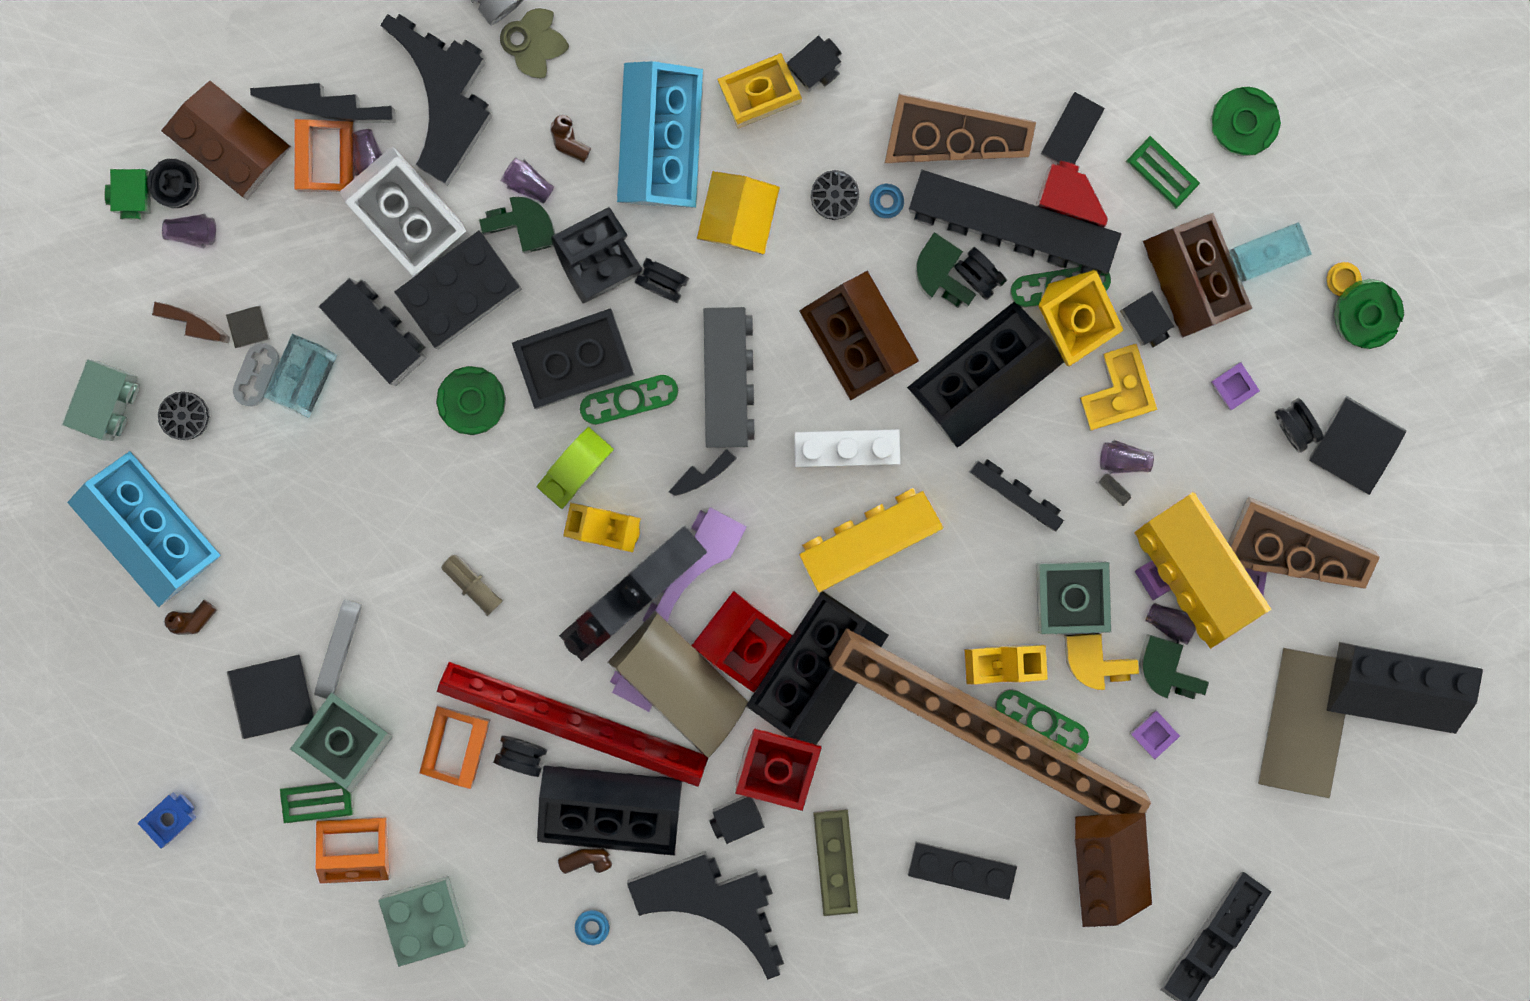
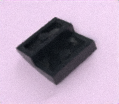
(596, 255)
(1358, 445)
(694, 478)
(270, 696)

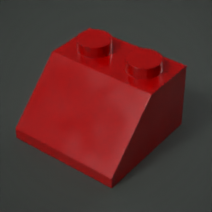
(1070, 194)
(742, 641)
(777, 769)

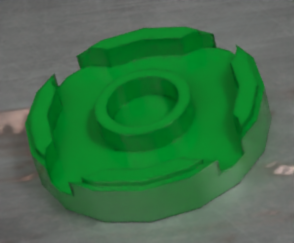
(1245, 121)
(1369, 313)
(471, 400)

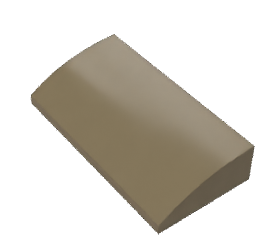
(679, 684)
(1301, 734)

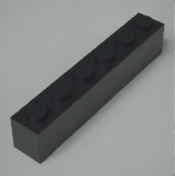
(1014, 223)

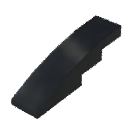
(310, 101)
(1216, 939)

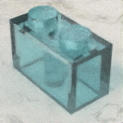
(1270, 252)
(300, 375)

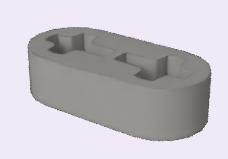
(248, 371)

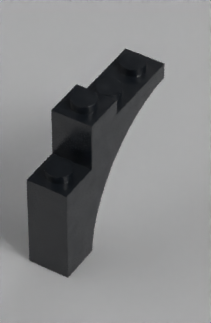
(447, 76)
(632, 593)
(693, 889)

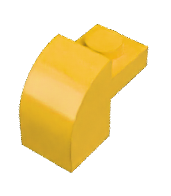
(602, 527)
(1006, 664)
(1087, 665)

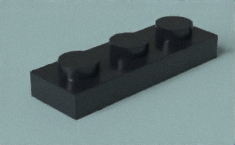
(1017, 493)
(962, 870)

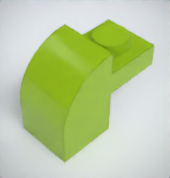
(574, 467)

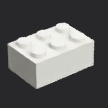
(402, 211)

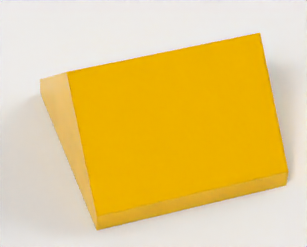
(760, 90)
(738, 212)
(1079, 315)

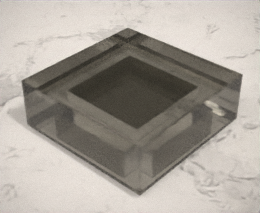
(247, 327)
(1113, 489)

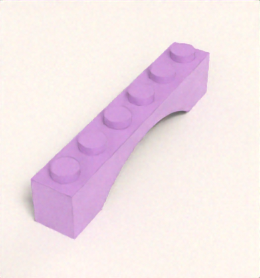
(719, 538)

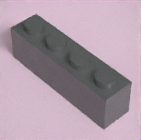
(726, 377)

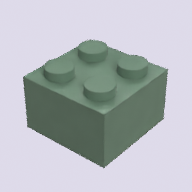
(101, 401)
(1073, 597)
(341, 742)
(423, 921)

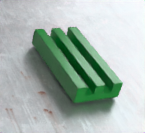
(1154, 183)
(286, 804)

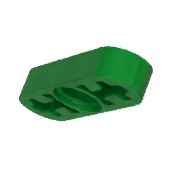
(1033, 281)
(651, 385)
(1069, 724)

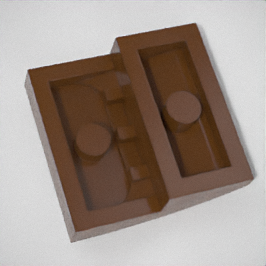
(196, 325)

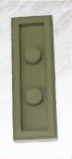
(835, 862)

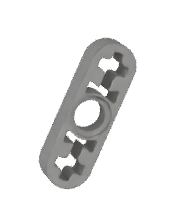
(338, 649)

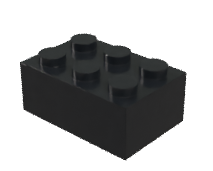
(458, 290)
(374, 330)
(573, 359)

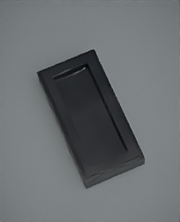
(1073, 129)

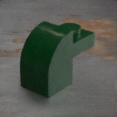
(529, 218)
(933, 268)
(1159, 666)

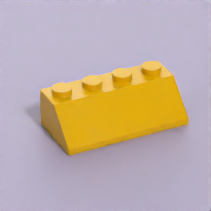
(870, 540)
(1202, 570)

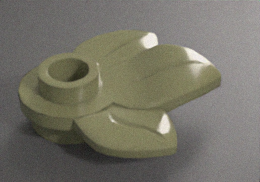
(539, 42)

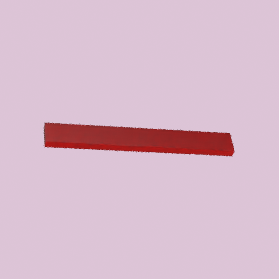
(572, 724)

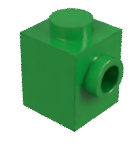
(128, 193)

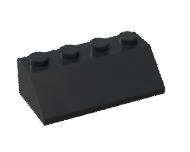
(986, 374)
(801, 687)
(1403, 688)
(608, 810)

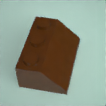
(226, 139)
(1197, 274)
(859, 335)
(1112, 867)

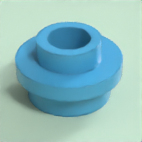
(894, 192)
(592, 938)

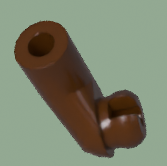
(565, 141)
(189, 623)
(584, 857)

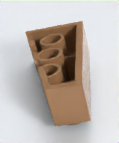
(946, 131)
(1287, 545)

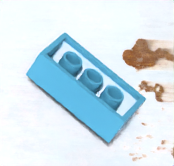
(659, 134)
(143, 528)

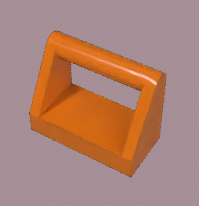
(304, 154)
(472, 754)
(352, 867)

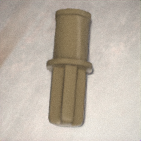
(471, 584)

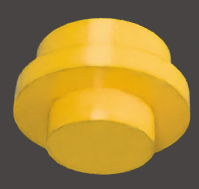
(1342, 276)

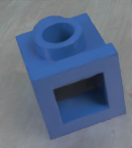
(157, 830)

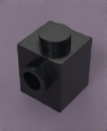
(816, 63)

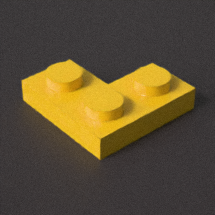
(1129, 391)

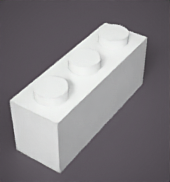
(847, 448)

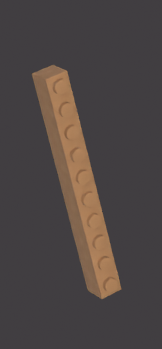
(985, 727)

